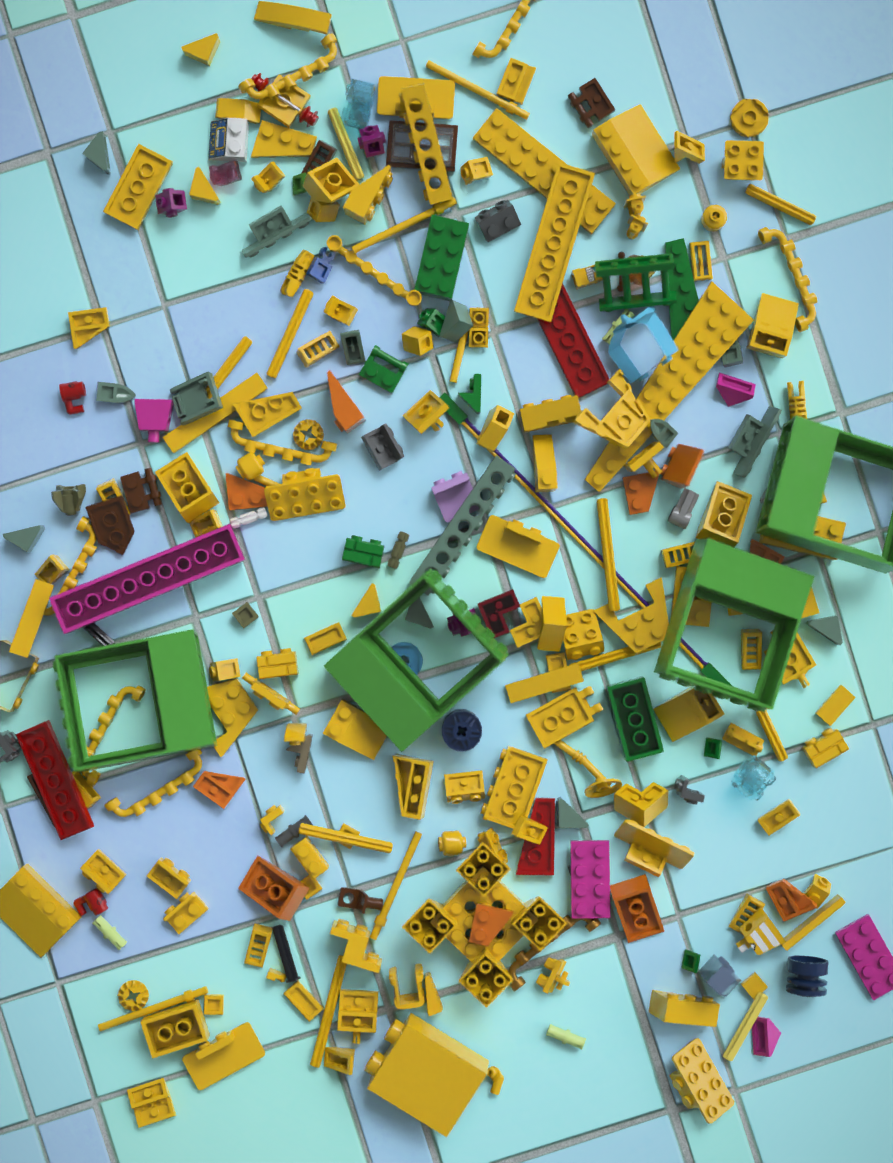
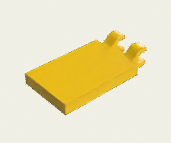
(563, 716)

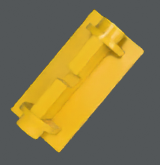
(635, 204)
(636, 224)
(743, 739)
(491, 839)

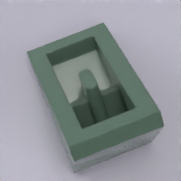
(98, 152)
(456, 321)
(352, 347)
(25, 538)
(418, 614)
(828, 627)
(568, 816)

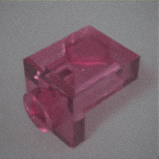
(225, 173)

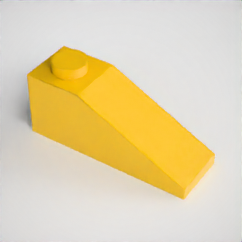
(544, 464)

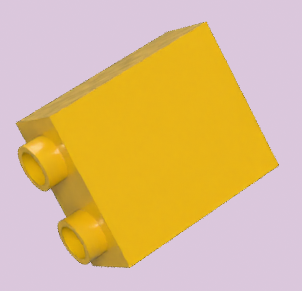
(426, 1073)

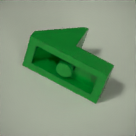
(473, 399)

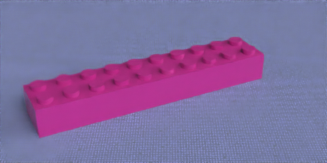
(147, 579)

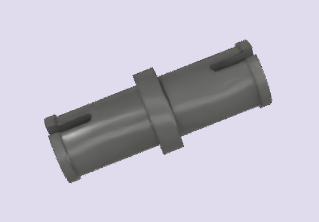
(292, 831)

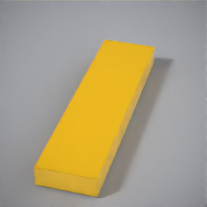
(31, 618)
(544, 683)
(813, 921)

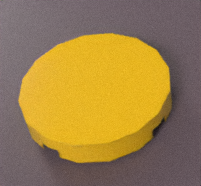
(749, 117)

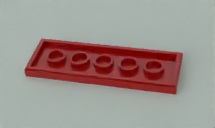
(573, 348)
(55, 780)

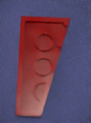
(537, 858)

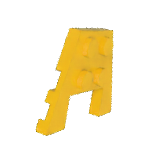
(622, 421)
(643, 627)
(232, 708)

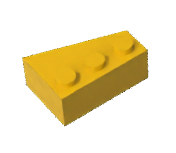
(549, 413)
(413, 784)
(684, 1008)

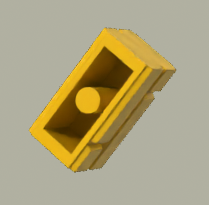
(277, 664)
(825, 747)
(309, 857)

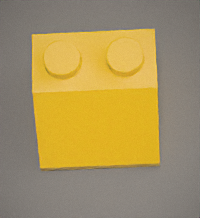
(329, 182)

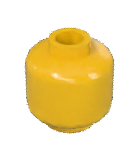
(708, 220)
(250, 466)
(451, 843)

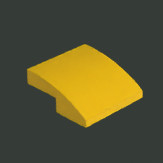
(151, 1102)

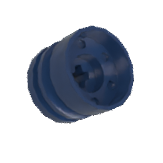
(466, 719)
(807, 980)

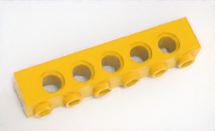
(443, 191)

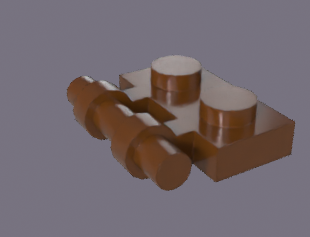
(595, 98)
(135, 491)

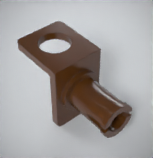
(360, 900)

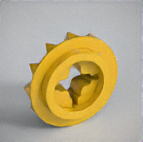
(311, 443)
(136, 987)

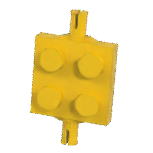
(798, 663)
(276, 700)

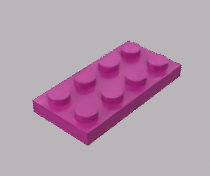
(590, 879)
(868, 955)

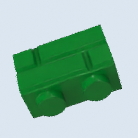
(363, 552)

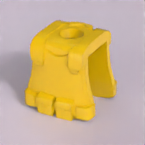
(410, 1000)

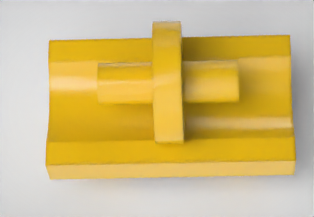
(550, 982)

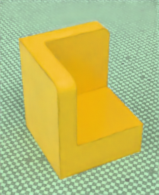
(323, 211)
(417, 340)

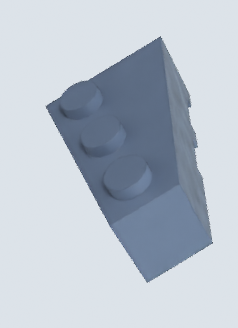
(720, 975)

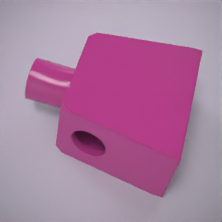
(154, 416)

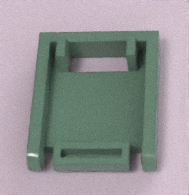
(193, 398)

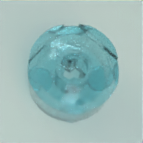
(753, 778)

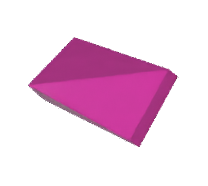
(734, 389)
(764, 1036)

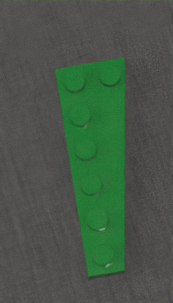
(682, 282)

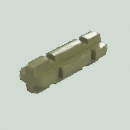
(398, 550)

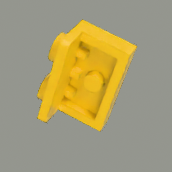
(102, 871)
(169, 877)

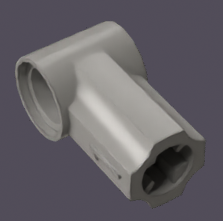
(682, 511)

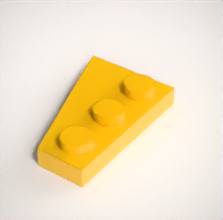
(281, 141)
(266, 411)

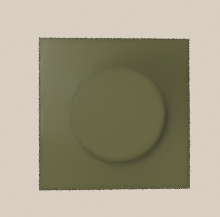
(245, 615)

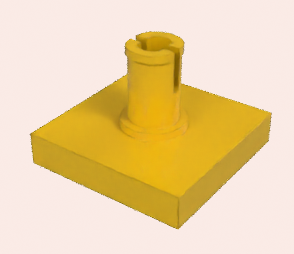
(426, 412)
(645, 458)

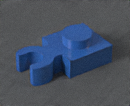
(319, 267)

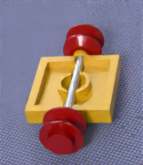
(287, 105)

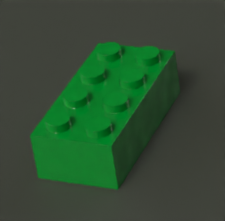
(441, 257)
(634, 718)

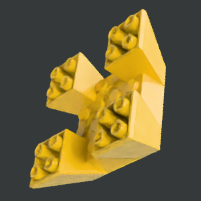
(485, 973)

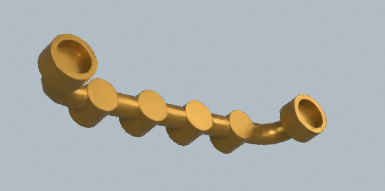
(522, 957)

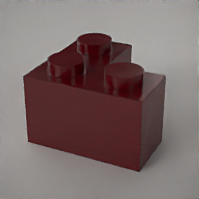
(494, 608)

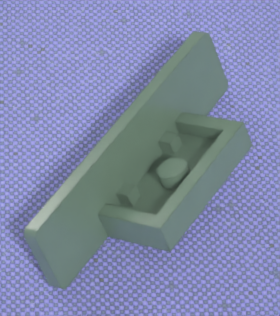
(273, 227)
(751, 438)

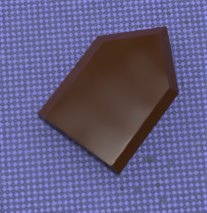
(111, 523)

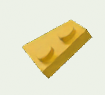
(87, 324)

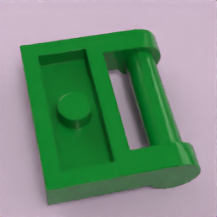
(380, 375)

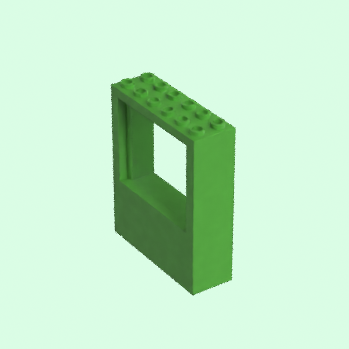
(799, 486)
(749, 587)
(389, 687)
(177, 692)

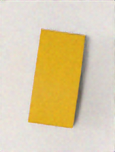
(479, 332)
(295, 733)

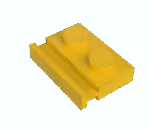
(516, 81)

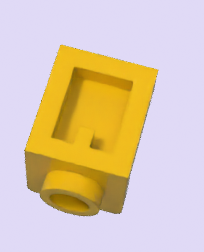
(476, 170)
(224, 670)

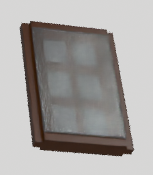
(401, 150)

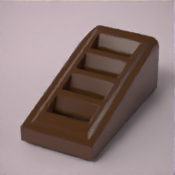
(320, 144)

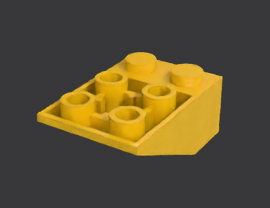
(364, 197)
(773, 326)
(688, 712)

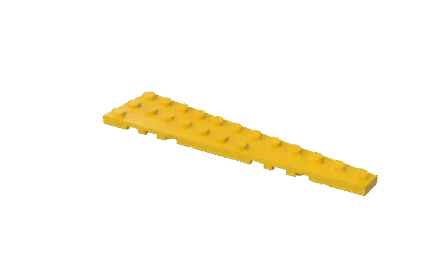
(700, 344)

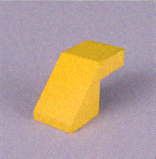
(238, 109)

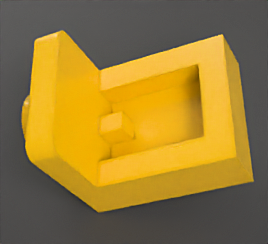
(268, 178)
(340, 310)
(272, 813)
(818, 889)

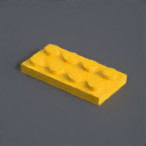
(138, 187)

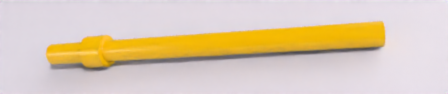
(510, 107)
(436, 209)
(381, 919)
(188, 996)

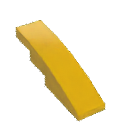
(293, 17)

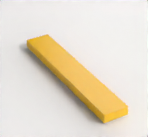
(187, 433)

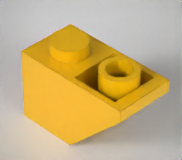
(495, 428)

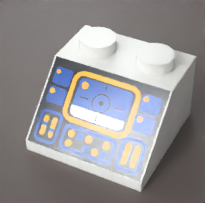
(229, 140)

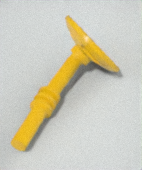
(601, 786)

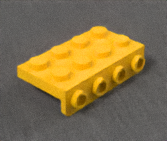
(514, 786)

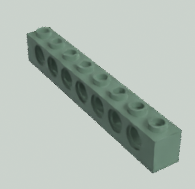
(507, 474)

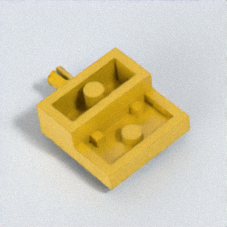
(357, 1012)

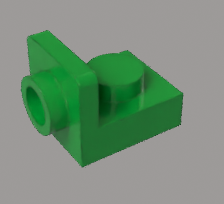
(432, 320)

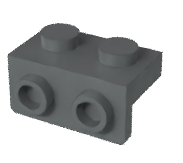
(497, 220)
(383, 446)
(10, 745)
(690, 795)

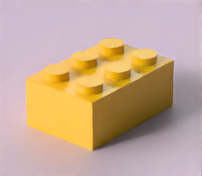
(175, 1028)

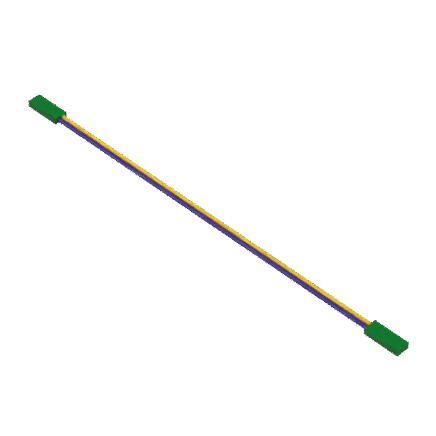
(459, 416)

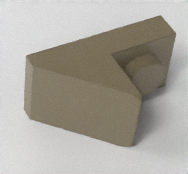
(304, 750)

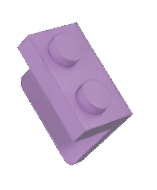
(452, 494)

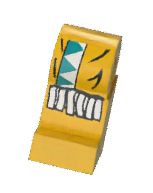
(585, 277)

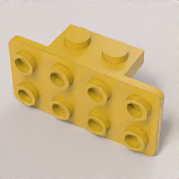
(439, 94)
(304, 494)
(518, 545)
(651, 850)
(223, 1055)
(700, 1082)

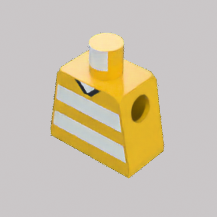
(759, 934)

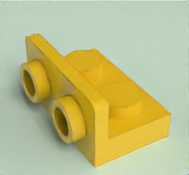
(464, 787)
(185, 912)

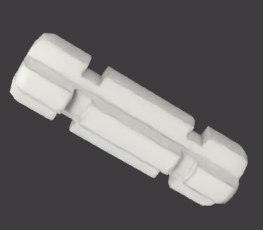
(248, 518)

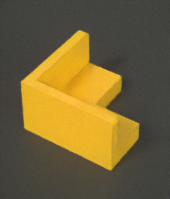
(553, 623)
(532, 628)
(640, 805)

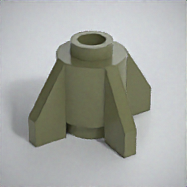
(69, 498)

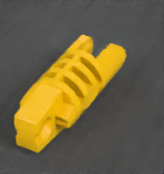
(297, 273)
(797, 404)

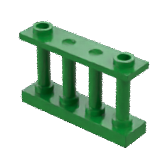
(634, 265)

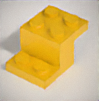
(356, 945)

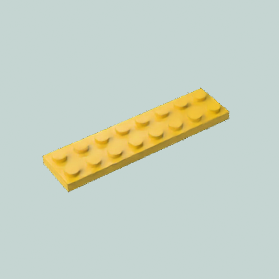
(534, 163)
(554, 242)

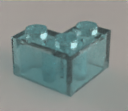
(360, 103)

